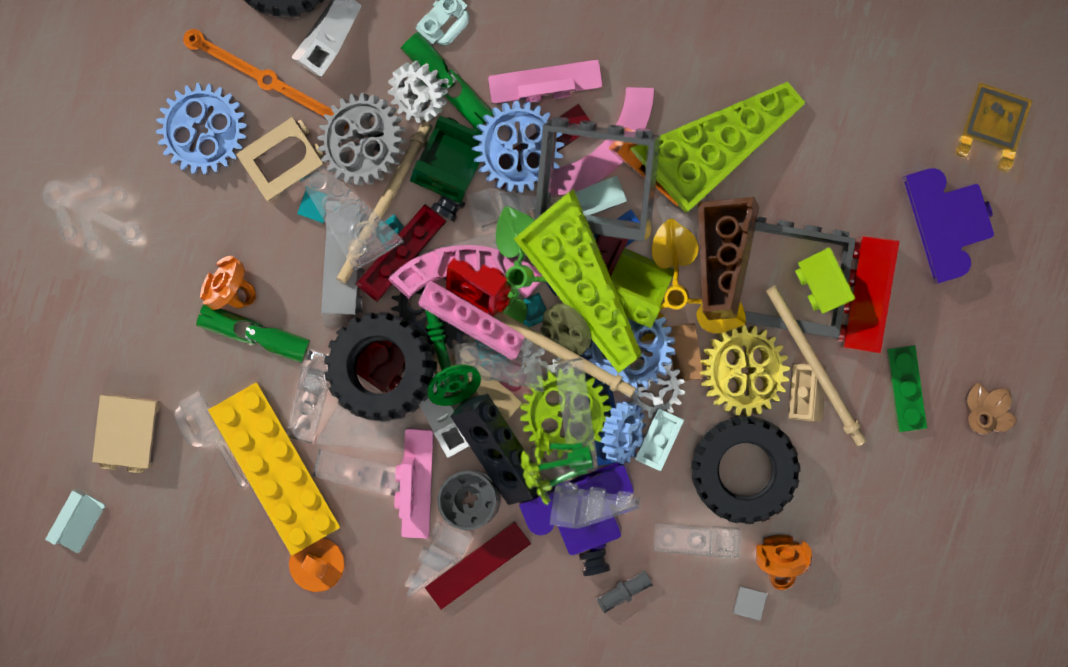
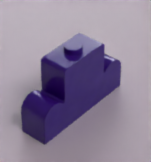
(947, 221)
(594, 536)

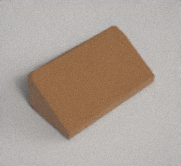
(687, 352)

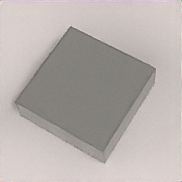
(750, 603)

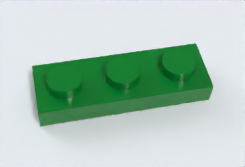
(906, 388)

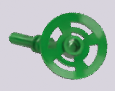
(448, 373)

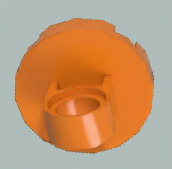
(224, 284)
(783, 558)
(318, 565)

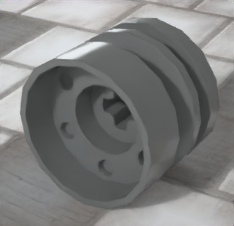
(462, 514)

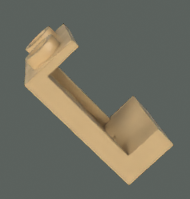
(310, 163)

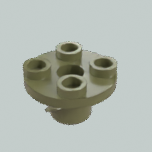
(566, 328)

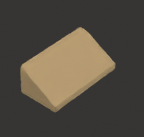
(806, 394)

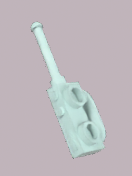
(431, 24)

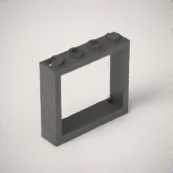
(600, 225)
(811, 233)

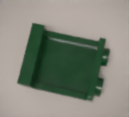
(448, 160)

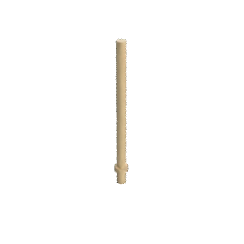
(417, 141)
(614, 382)
(851, 426)

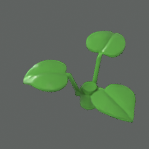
(509, 225)

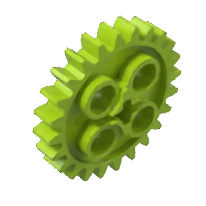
(541, 409)

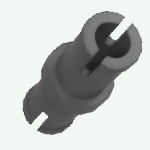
(624, 592)

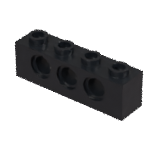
(494, 446)

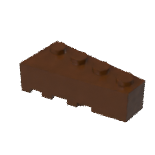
(725, 248)

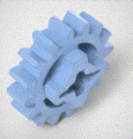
(623, 432)

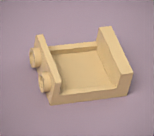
(124, 432)

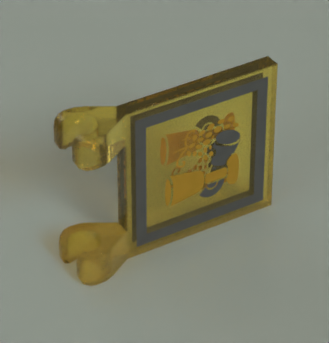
(995, 120)

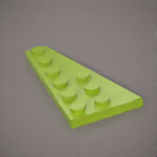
(710, 148)
(571, 263)

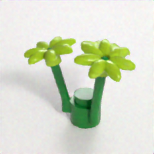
(579, 460)

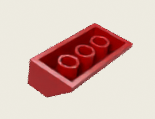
(871, 288)

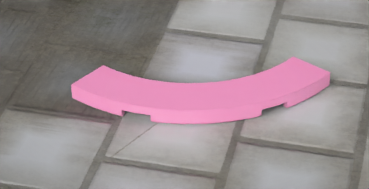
(602, 161)
(433, 267)

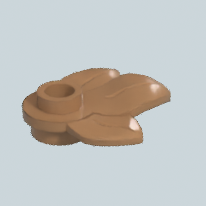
(993, 407)

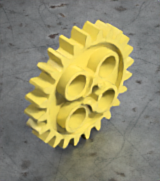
(768, 369)

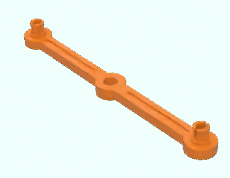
(195, 40)

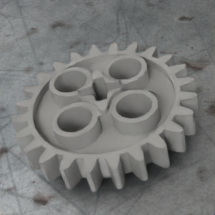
(358, 114)

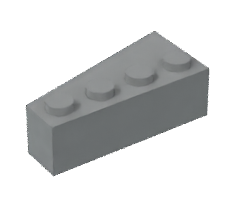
(339, 300)

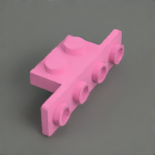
(545, 81)
(471, 320)
(415, 483)

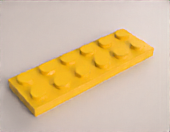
(273, 468)

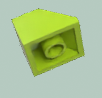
(825, 281)

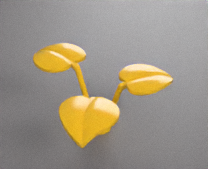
(678, 246)

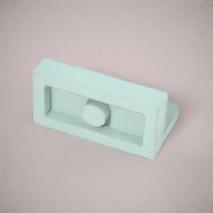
(601, 196)
(659, 439)
(76, 521)

